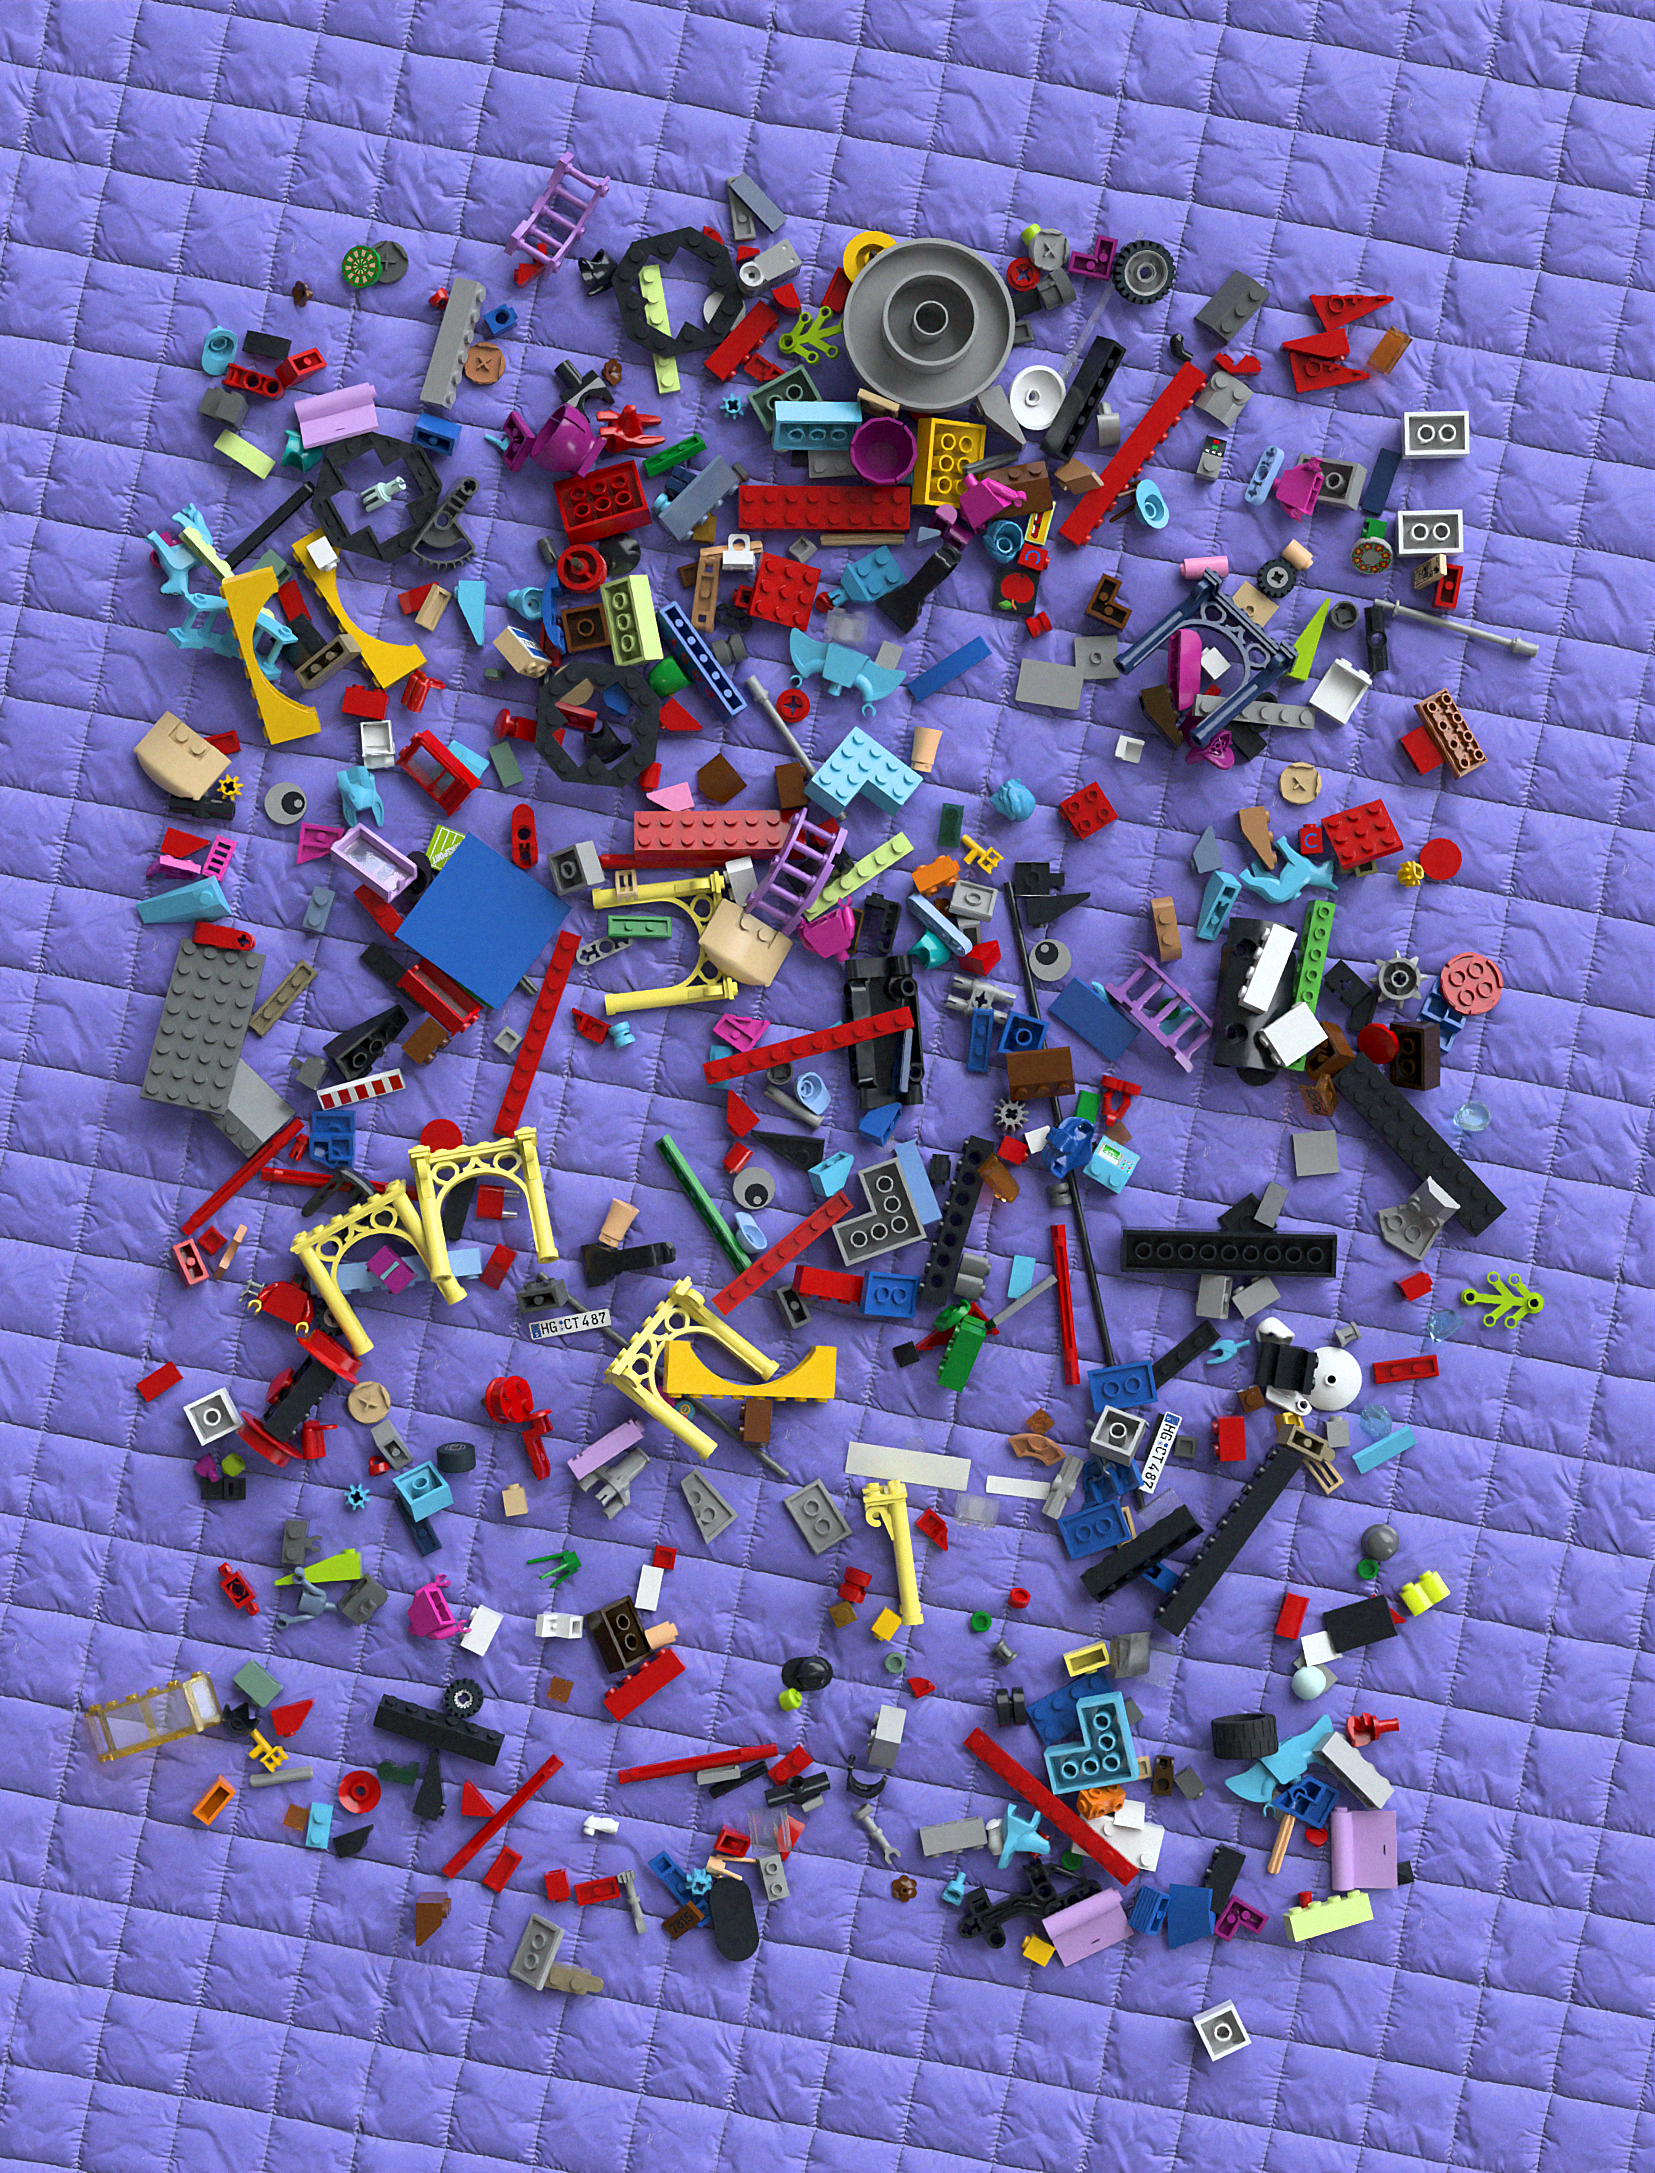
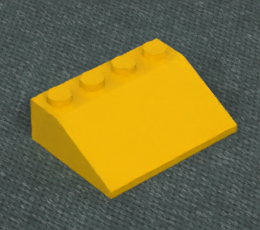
(942, 452)

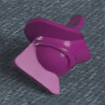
(1222, 759)

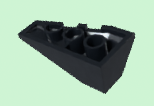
(360, 1046)

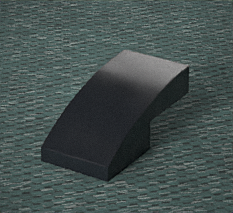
(266, 345)
(223, 1489)

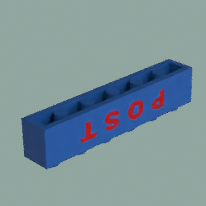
(699, 662)

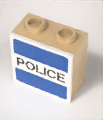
(522, 652)

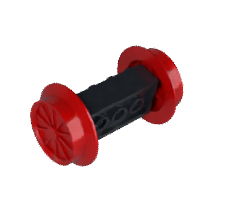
(280, 1420)

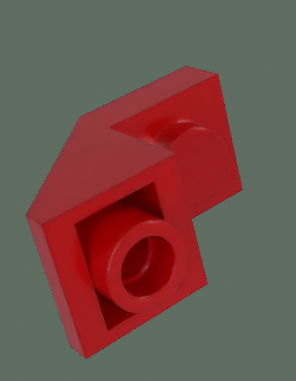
(528, 272)
(1246, 367)

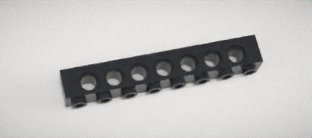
(940, 1294)

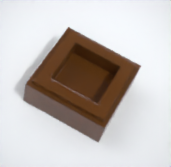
(689, 574)

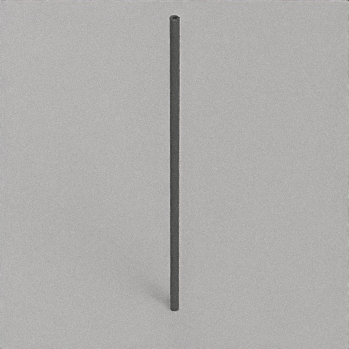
(695, 1401)

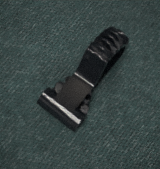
(905, 603)
(606, 1262)

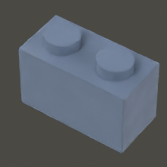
(320, 909)

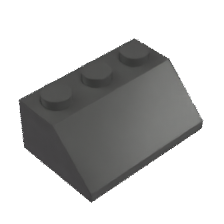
(1232, 306)

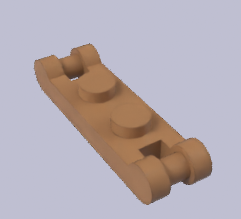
(706, 593)

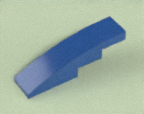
(949, 668)

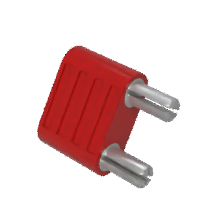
(491, 1202)

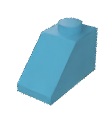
(831, 1174)

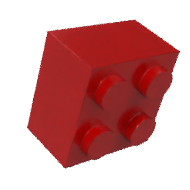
(1230, 1438)

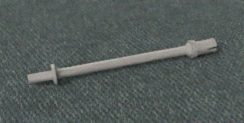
(1515, 644)
(761, 696)

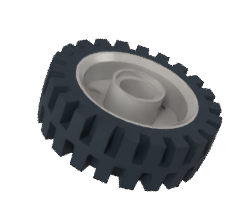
(1158, 277)

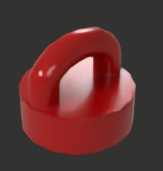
(437, 297)
(823, 603)
(378, 1469)
(1018, 1598)

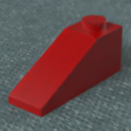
(1323, 346)

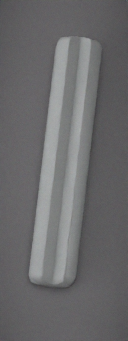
(281, 1776)

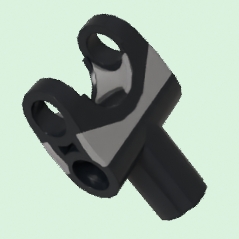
(581, 387)

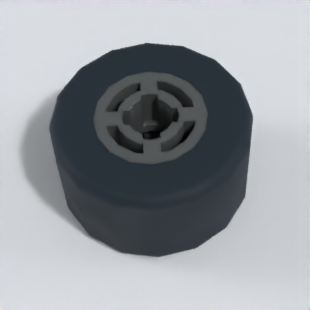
(456, 1457)

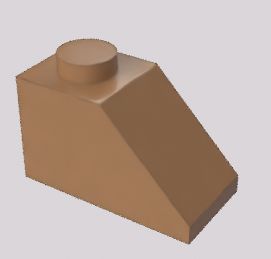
(1077, 477)

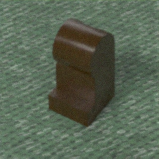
(1163, 1775)

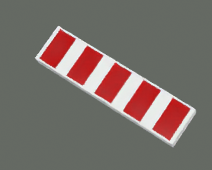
(361, 1089)

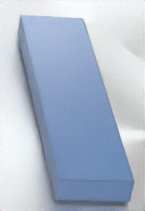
(918, 1182)

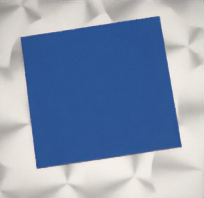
(483, 921)

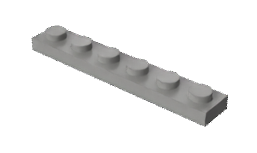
(1260, 712)

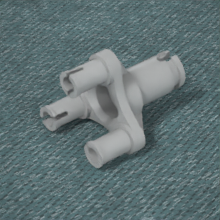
(616, 1481)

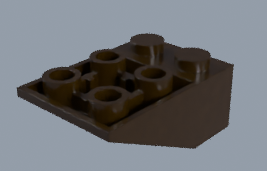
(1158, 711)

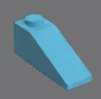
(472, 600)
(1216, 904)

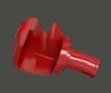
(1367, 1728)

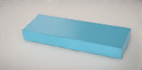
(1384, 1449)

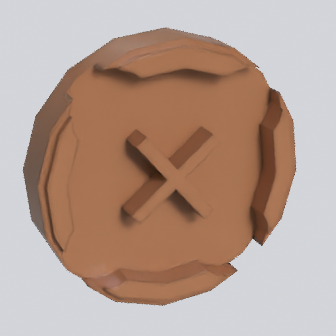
(484, 363)

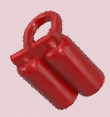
(417, 690)
(313, 1439)

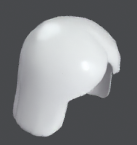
(1281, 1333)

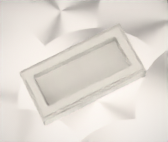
(649, 1587)

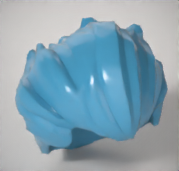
(1003, 540)
(1014, 800)

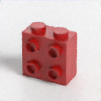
(1087, 811)

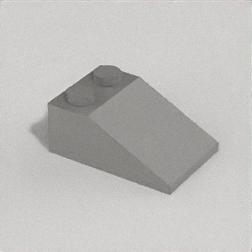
(998, 415)
(1341, 482)

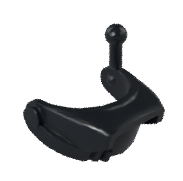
(863, 1790)

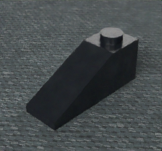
(1046, 909)
(431, 1794)

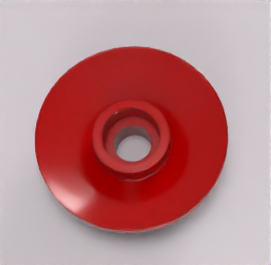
(359, 1802)

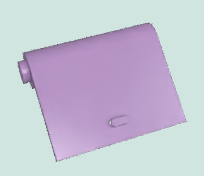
(337, 415)
(1359, 1849)
(1088, 1926)

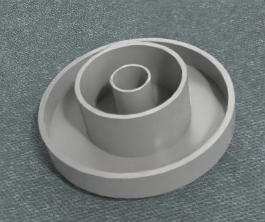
(928, 325)

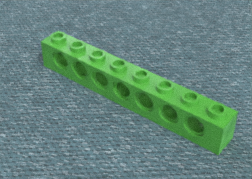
(1311, 961)

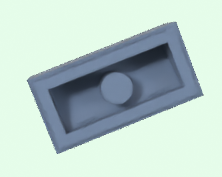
(927, 536)

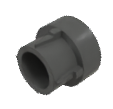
(1055, 290)

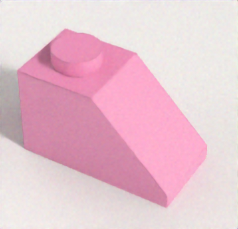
(673, 798)

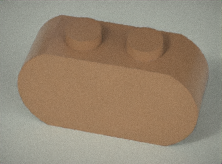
(1165, 929)

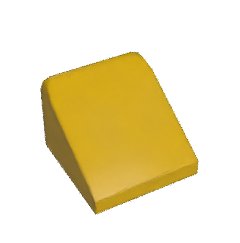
(1288, 1418)

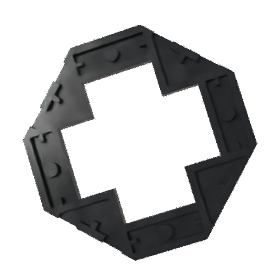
(664, 248)
(331, 482)
(551, 719)

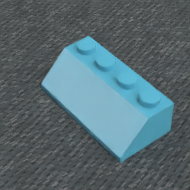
(815, 425)

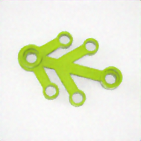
(812, 336)
(1507, 1300)

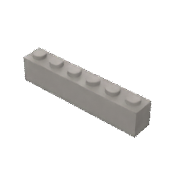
(453, 343)

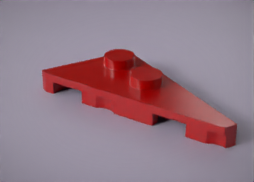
(1338, 310)
(1313, 375)
(939, 1338)

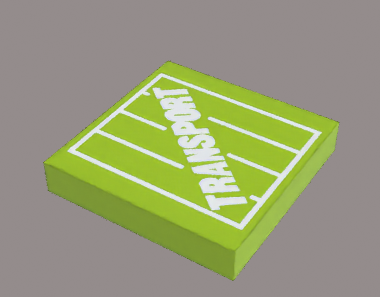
(443, 846)

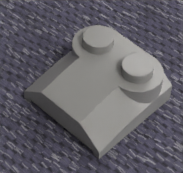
(1224, 397)
(1432, 1204)

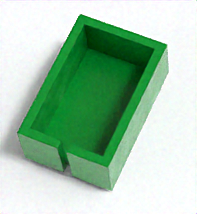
(961, 1353)

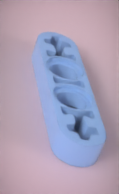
(939, 924)

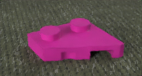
(316, 841)
(174, 868)
(740, 1031)

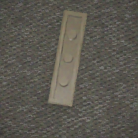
(282, 998)

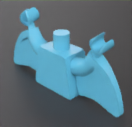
(843, 668)
(1281, 1767)

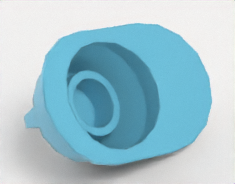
(219, 350)
(1149, 505)

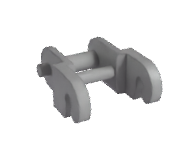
(250, 1283)

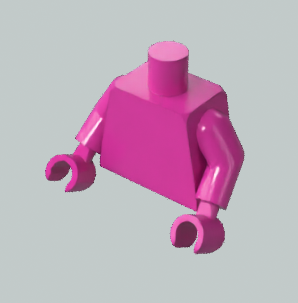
(1299, 489)
(985, 500)
(829, 933)
(431, 1613)

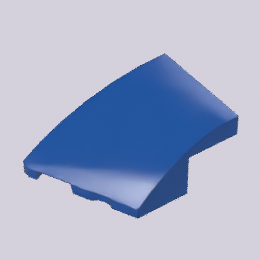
(1438, 1011)
(333, 1137)
(1102, 1489)
(1308, 1800)
(1189, 1914)

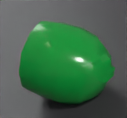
(668, 677)

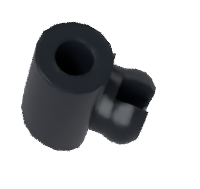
(1177, 348)

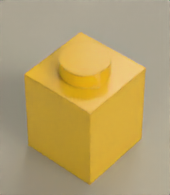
(885, 1624)
(1037, 1949)

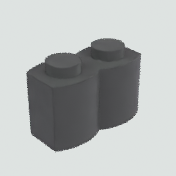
(971, 1275)

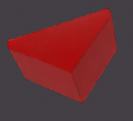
(981, 958)
(474, 1802)
(732, 1841)

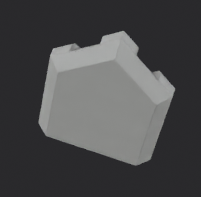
(1407, 1231)

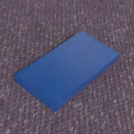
(1094, 1019)

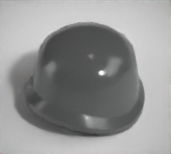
(1380, 1542)

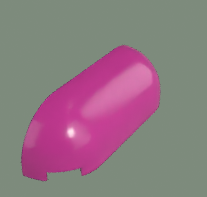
(1184, 667)

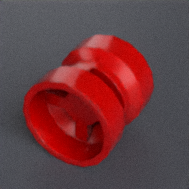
(1038, 624)

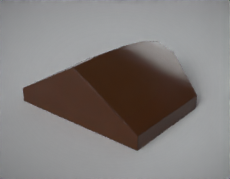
(720, 780)

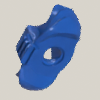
(1068, 1146)

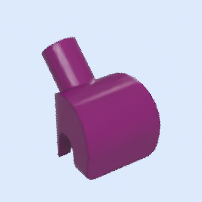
(207, 1468)

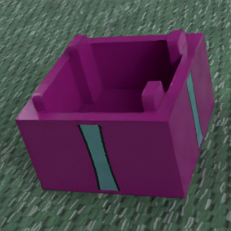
(391, 1270)

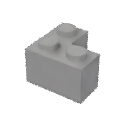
(886, 1737)

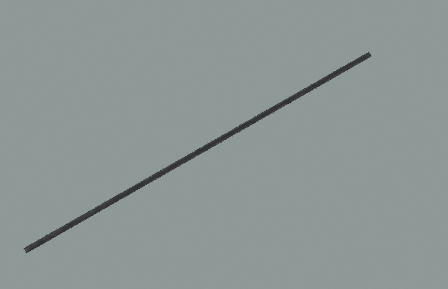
(1070, 1175)

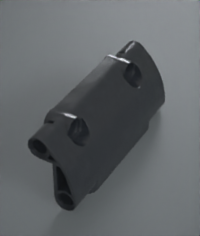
(870, 990)
(1237, 1027)

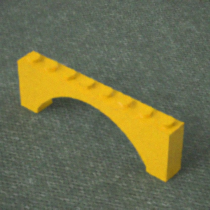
(245, 599)
(387, 661)
(809, 1379)

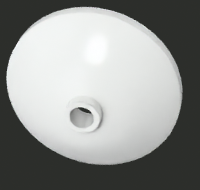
(1047, 396)
(1347, 1379)

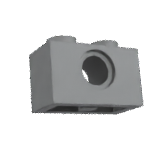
(772, 1876)

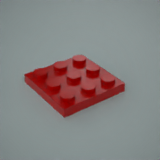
(783, 591)
(1362, 834)

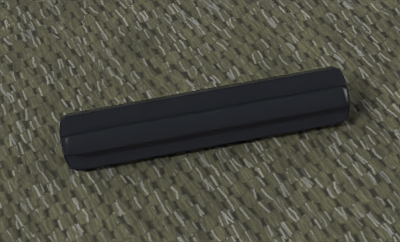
(746, 1776)

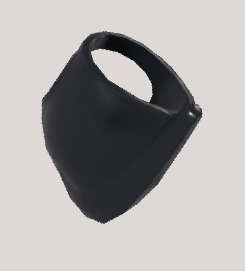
(598, 272)
(604, 744)

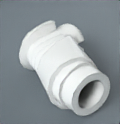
(603, 1824)
(995, 1838)

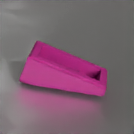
(209, 862)

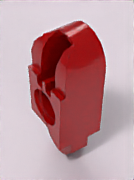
(524, 818)

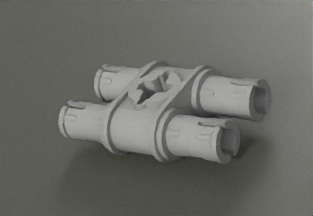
(976, 988)

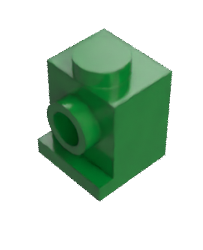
(1374, 528)

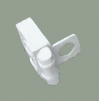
(738, 560)
(377, 744)

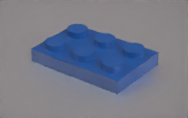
(889, 1294)
(1122, 1385)
(1094, 1528)

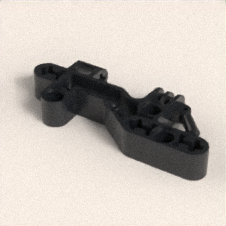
(1032, 1904)

